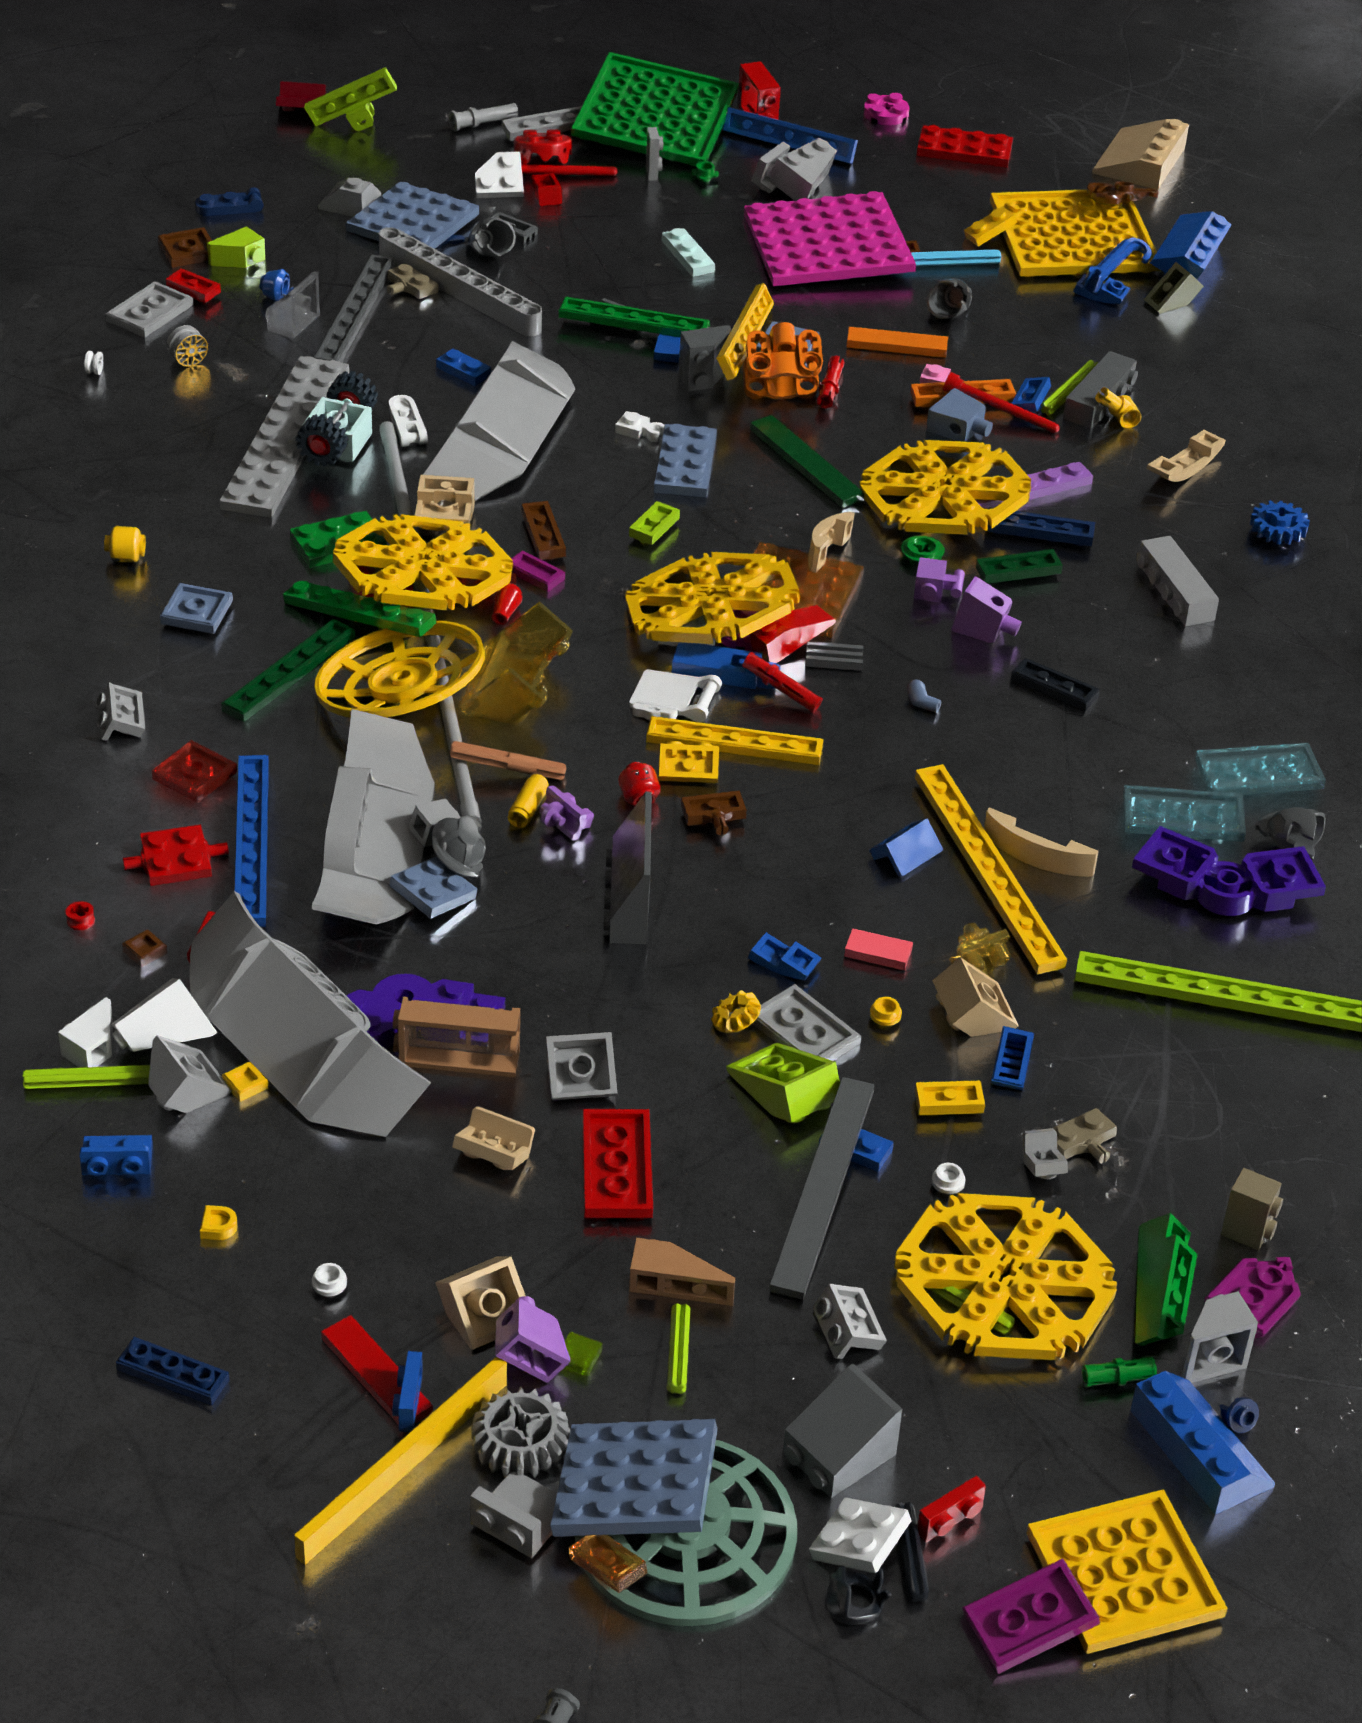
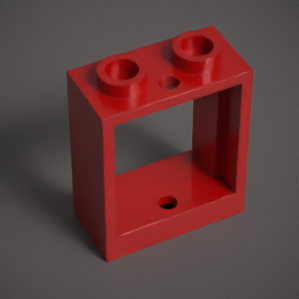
(763, 92)

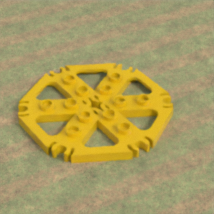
(952, 487)
(413, 559)
(712, 598)
(1022, 1290)

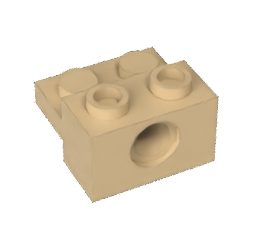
(446, 498)

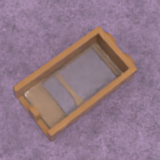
(457, 1037)

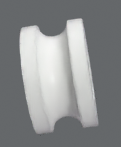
(93, 362)

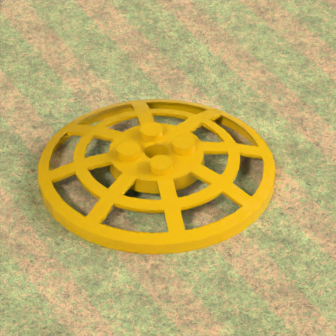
(404, 675)

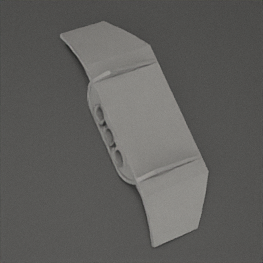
(505, 421)
(371, 819)
(297, 1026)

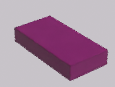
(537, 571)

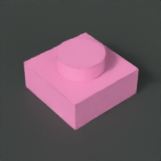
(934, 374)

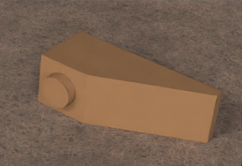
(673, 1272)

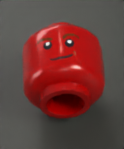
(637, 780)

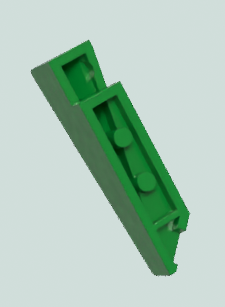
(1163, 1279)

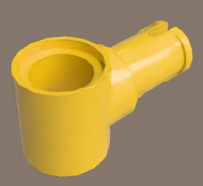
(1121, 407)

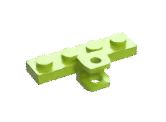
(353, 100)

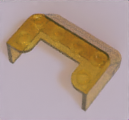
(514, 667)

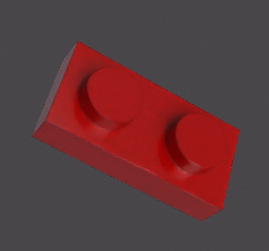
(193, 285)
(951, 1508)

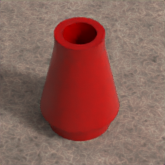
(506, 602)

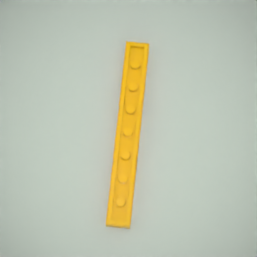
(751, 319)
(399, 1461)

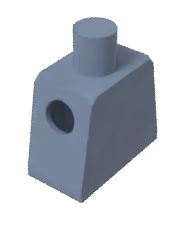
(958, 417)

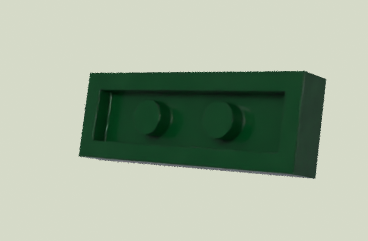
(1019, 566)

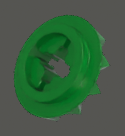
(916, 547)

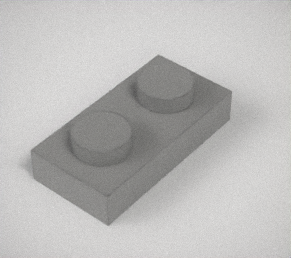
(653, 161)

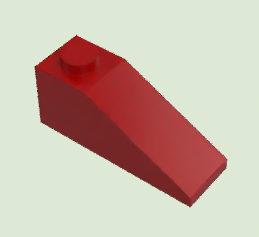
(790, 632)

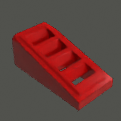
(547, 189)

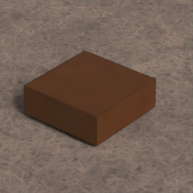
(144, 948)

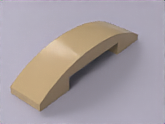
(1200, 452)
(829, 531)
(1037, 851)

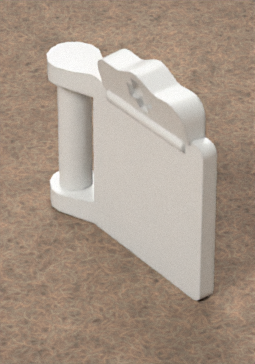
(671, 693)

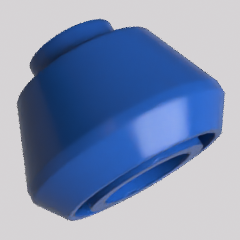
(275, 284)

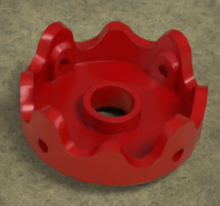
(543, 144)

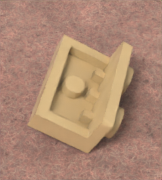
(495, 1139)

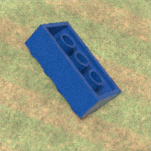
(1192, 242)
(1198, 1441)

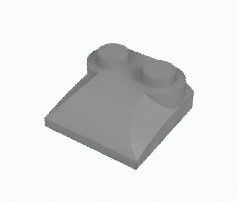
(581, 1066)

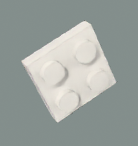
(860, 1535)

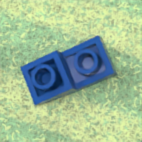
(1110, 292)

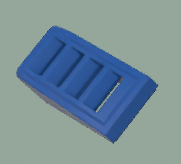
(1018, 1039)

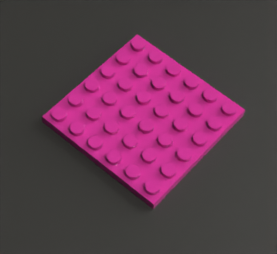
(828, 238)

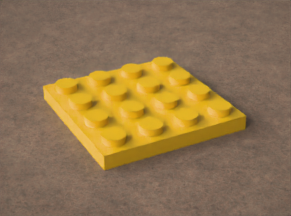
(1132, 1568)

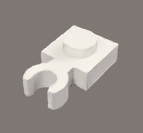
(636, 425)

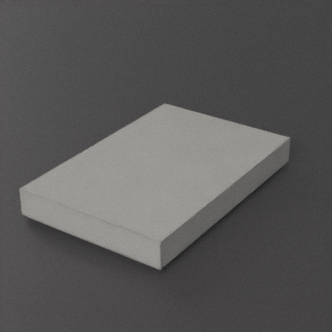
(149, 309)
(805, 1024)

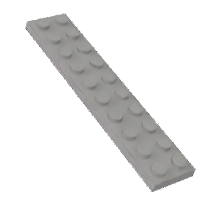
(273, 453)

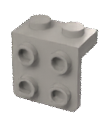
(515, 1512)

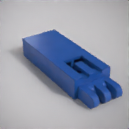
(724, 662)

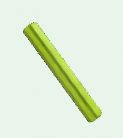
(1059, 396)
(86, 1077)

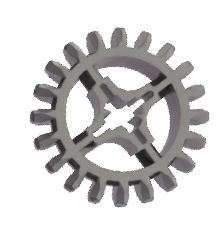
(520, 1433)

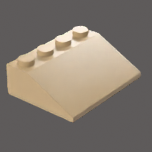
(1144, 152)

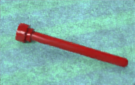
(569, 170)
(954, 381)

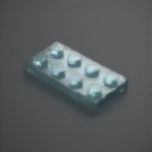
(1260, 769)
(1185, 812)

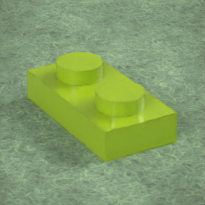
(654, 523)

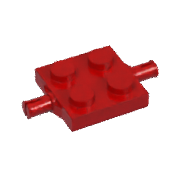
(175, 855)

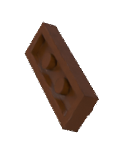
(543, 530)

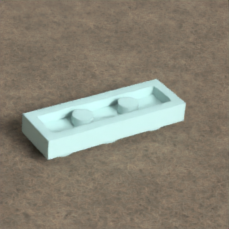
(688, 252)

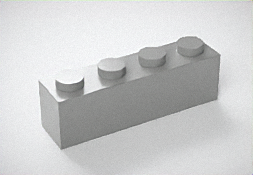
(1177, 581)

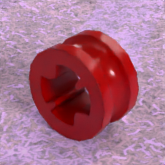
(80, 922)

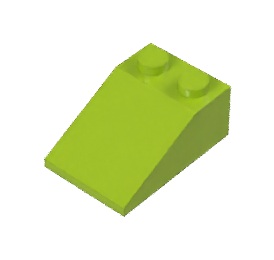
(787, 1081)

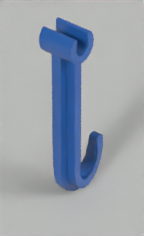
(1099, 273)

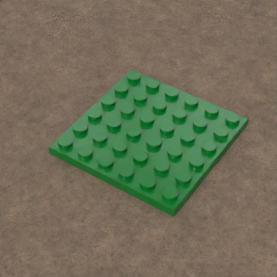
(644, 94)

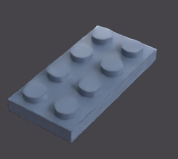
(685, 460)

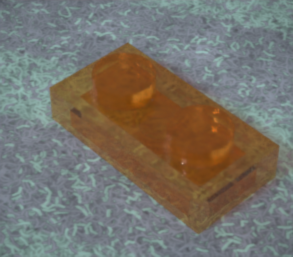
(608, 1561)

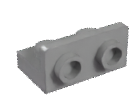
(766, 166)
(120, 711)
(848, 1320)

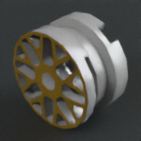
(186, 344)

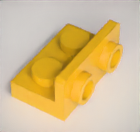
(688, 762)

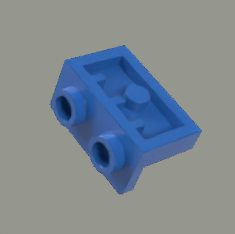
(116, 1155)

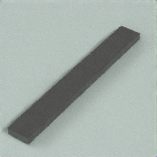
(355, 309)
(822, 1189)

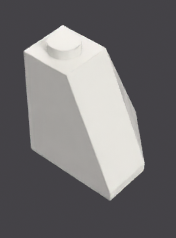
(165, 1013)

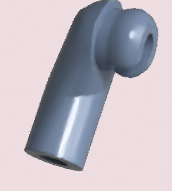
(919, 698)

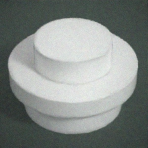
(948, 1178)
(329, 1279)

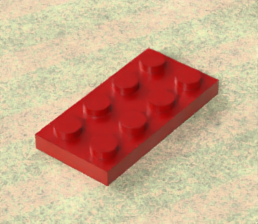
(965, 146)
(617, 1163)

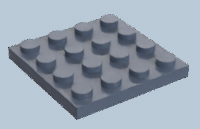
(416, 212)
(635, 1478)

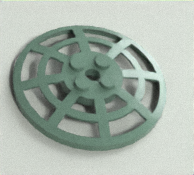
(714, 1536)

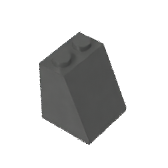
(844, 1432)

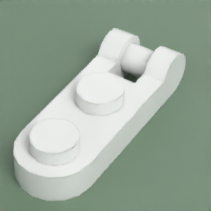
(407, 420)

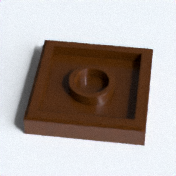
(185, 246)

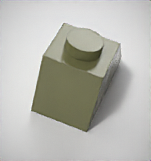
(1174, 290)

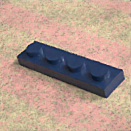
(1046, 528)

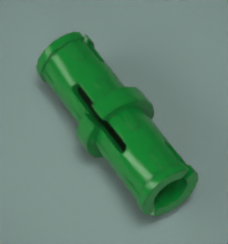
(1118, 1372)

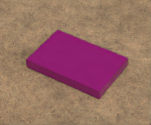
(1030, 1616)

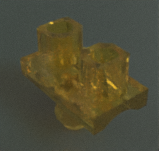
(979, 943)

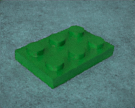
(318, 539)

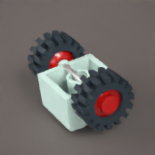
(340, 422)

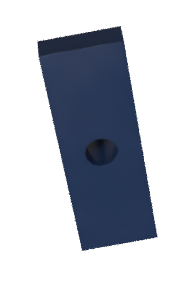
(172, 1371)

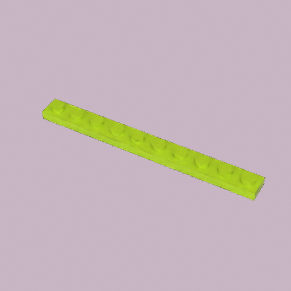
(1219, 991)

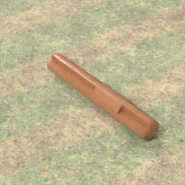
(507, 760)

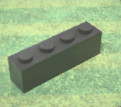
(1112, 372)

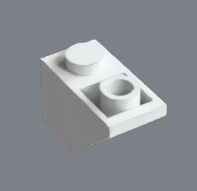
(89, 1038)

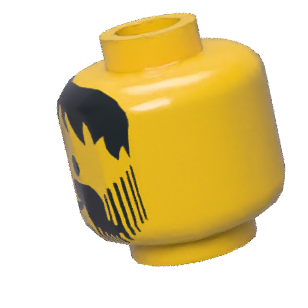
(125, 544)

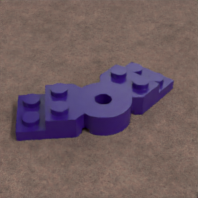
(1262, 881)
(388, 996)

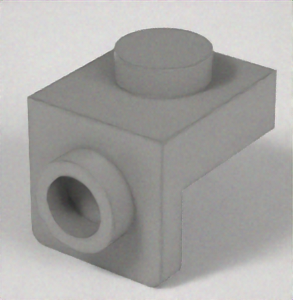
(1042, 1155)

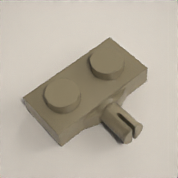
(410, 281)
(1086, 1135)

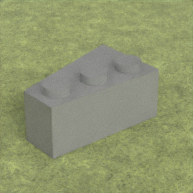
(803, 169)

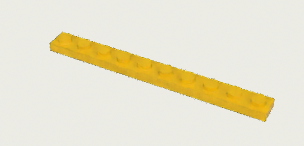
(991, 870)

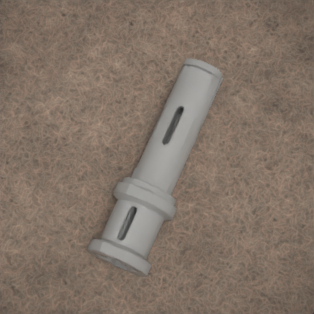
(474, 117)

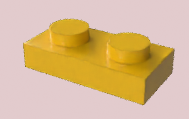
(990, 226)
(949, 1097)

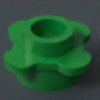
(705, 171)

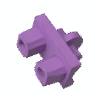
(562, 812)

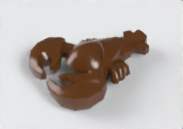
(1118, 194)

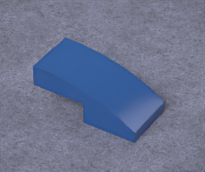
(785, 960)

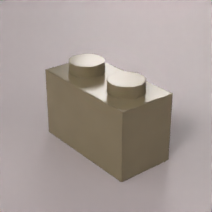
(1251, 1209)

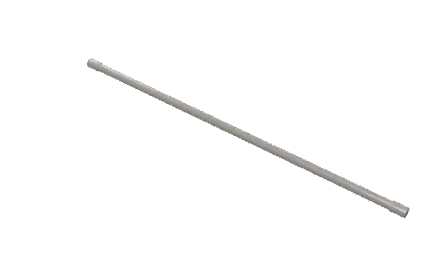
(468, 803)

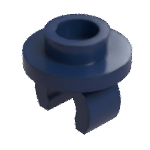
(1240, 1415)

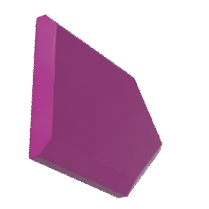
(1264, 1286)

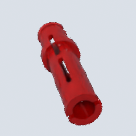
(829, 385)
(772, 675)

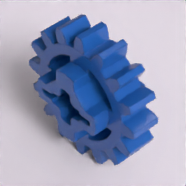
(1279, 522)

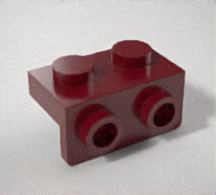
(297, 94)

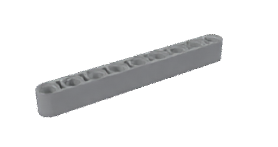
(463, 282)

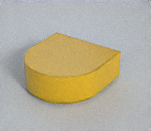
(218, 1223)

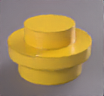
(885, 1011)

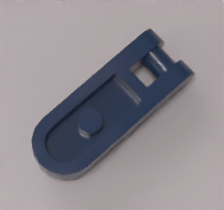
(229, 203)

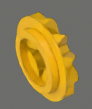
(740, 1018)

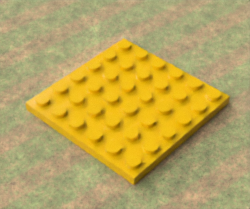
(1069, 232)

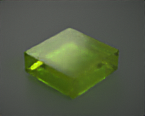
(582, 1353)

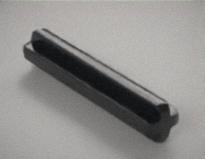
(912, 1558)

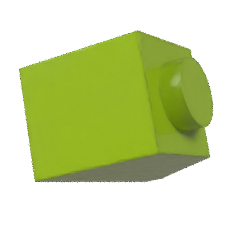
(237, 249)

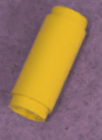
(528, 801)

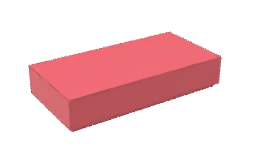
(878, 949)

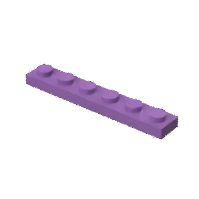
(1051, 482)

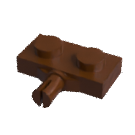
(714, 809)

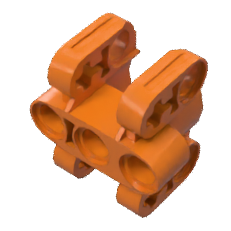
(782, 363)

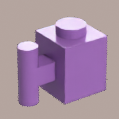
(932, 579)

